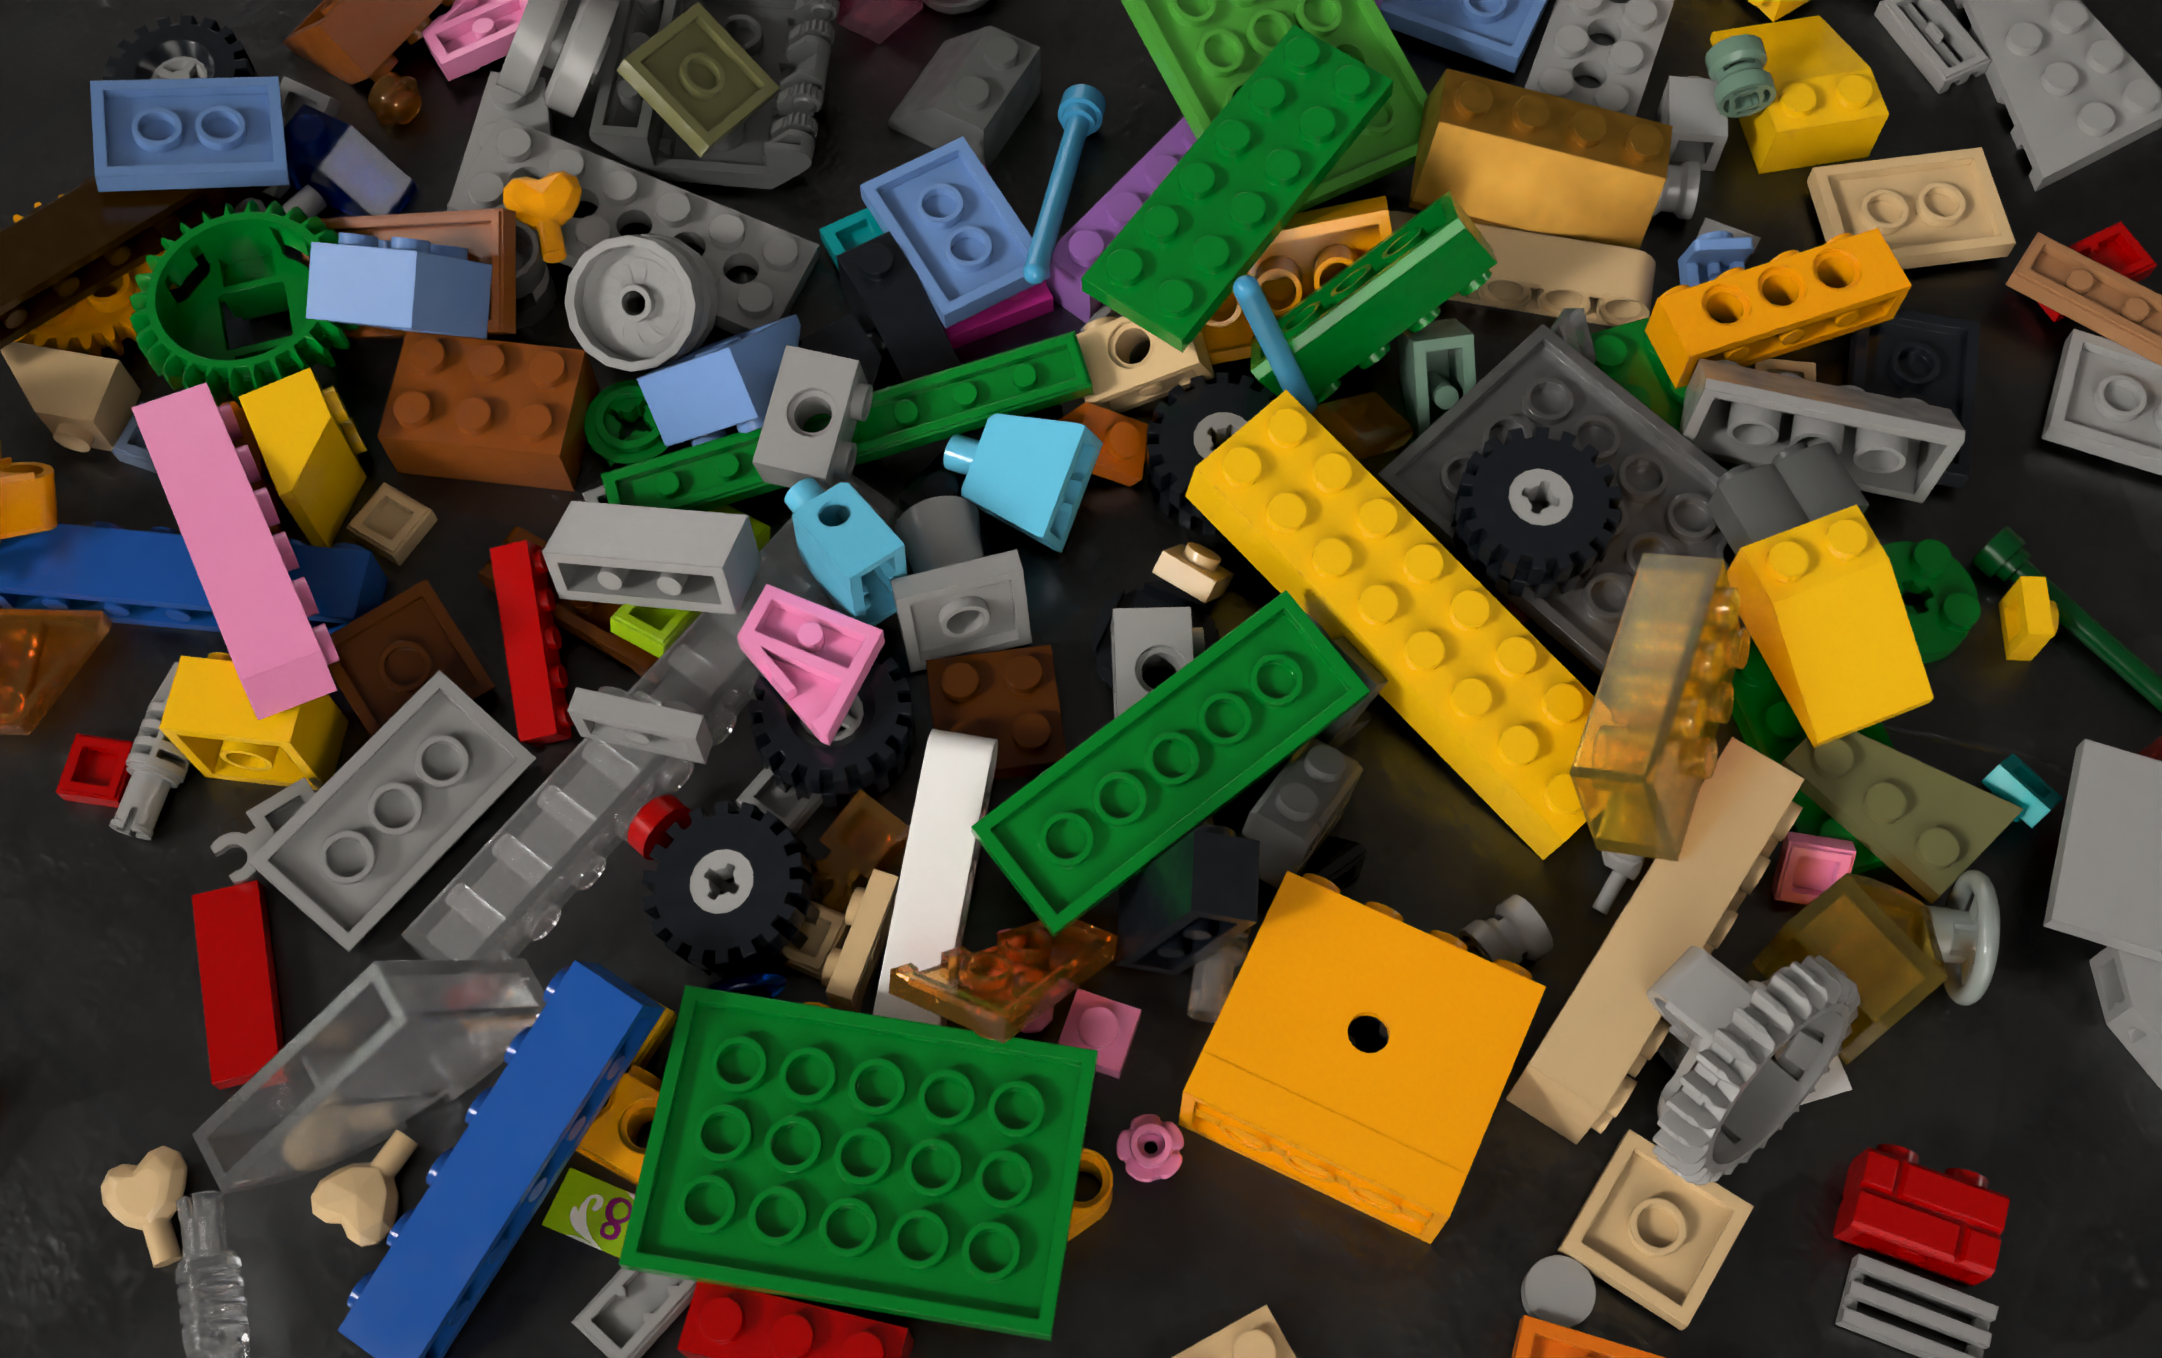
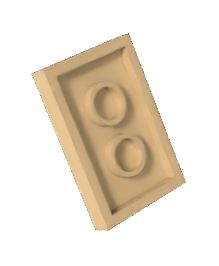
(1924, 205)

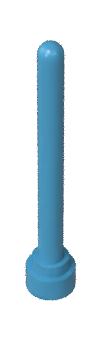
(1080, 115)
(1272, 340)

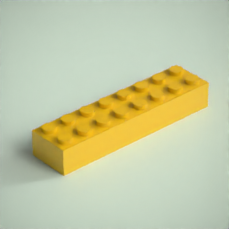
(1381, 580)

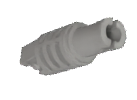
(154, 769)

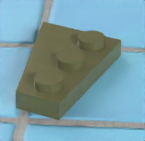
(1901, 808)

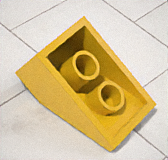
(1823, 102)
(1831, 625)

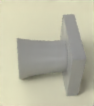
(956, 596)

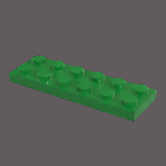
(1237, 187)
(1169, 763)

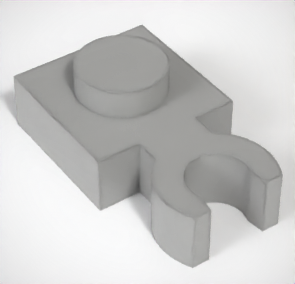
(267, 819)

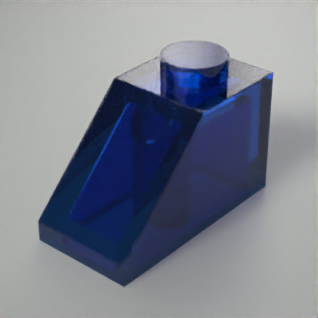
(343, 166)

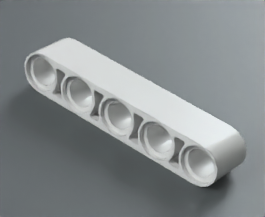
(938, 862)

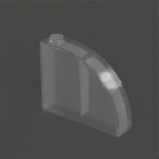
(369, 1065)

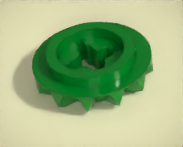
(606, 434)

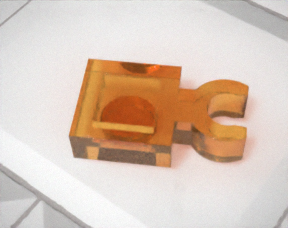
(860, 840)

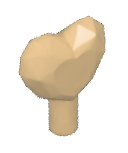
(365, 1194)
(146, 1200)

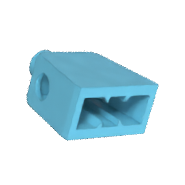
(1027, 473)
(847, 548)

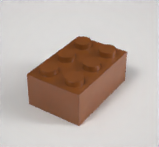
(488, 411)

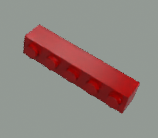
(531, 643)

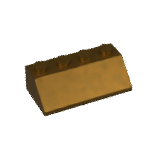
(1539, 161)

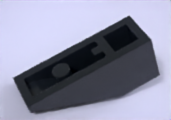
(893, 302)

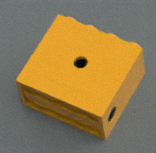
(1375, 1125)

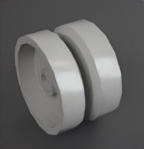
(561, 43)
(607, 292)

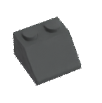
(974, 90)

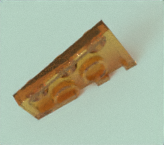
(1010, 983)

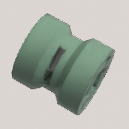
(1740, 76)

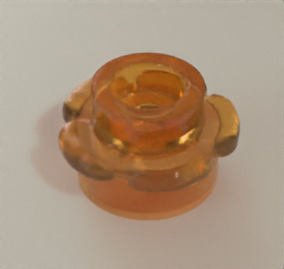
(395, 99)

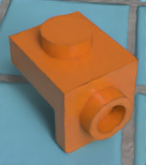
(1123, 442)

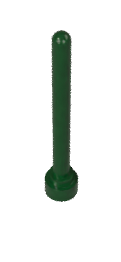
(2008, 559)

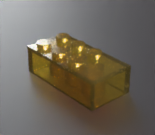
(1660, 706)

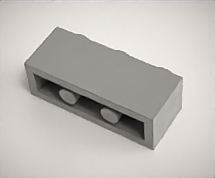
(653, 557)

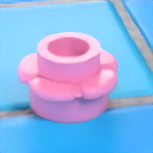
(1147, 1166)

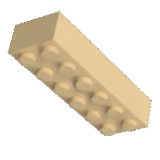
(1608, 1021)

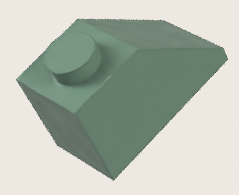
(1435, 370)

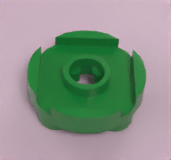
(1947, 594)

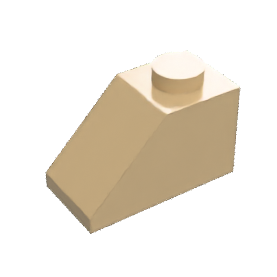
(75, 394)

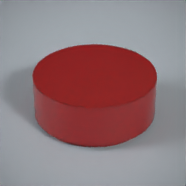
(653, 820)

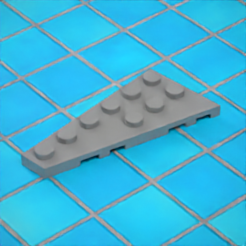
(2062, 83)

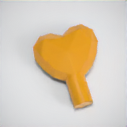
(545, 208)

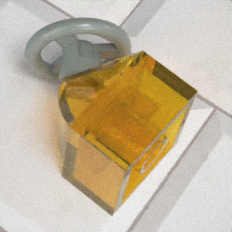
(1894, 947)

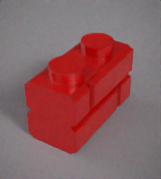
(1922, 1215)

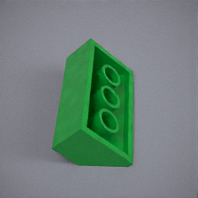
(1381, 296)

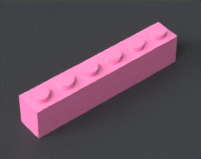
(234, 552)

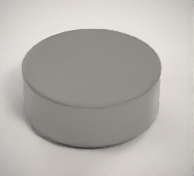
(1558, 1291)

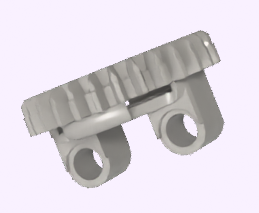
(1721, 1046)

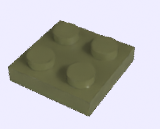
(698, 79)

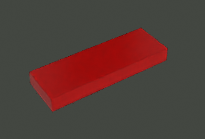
(237, 981)

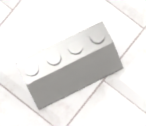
(1882, 440)

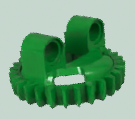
(254, 280)

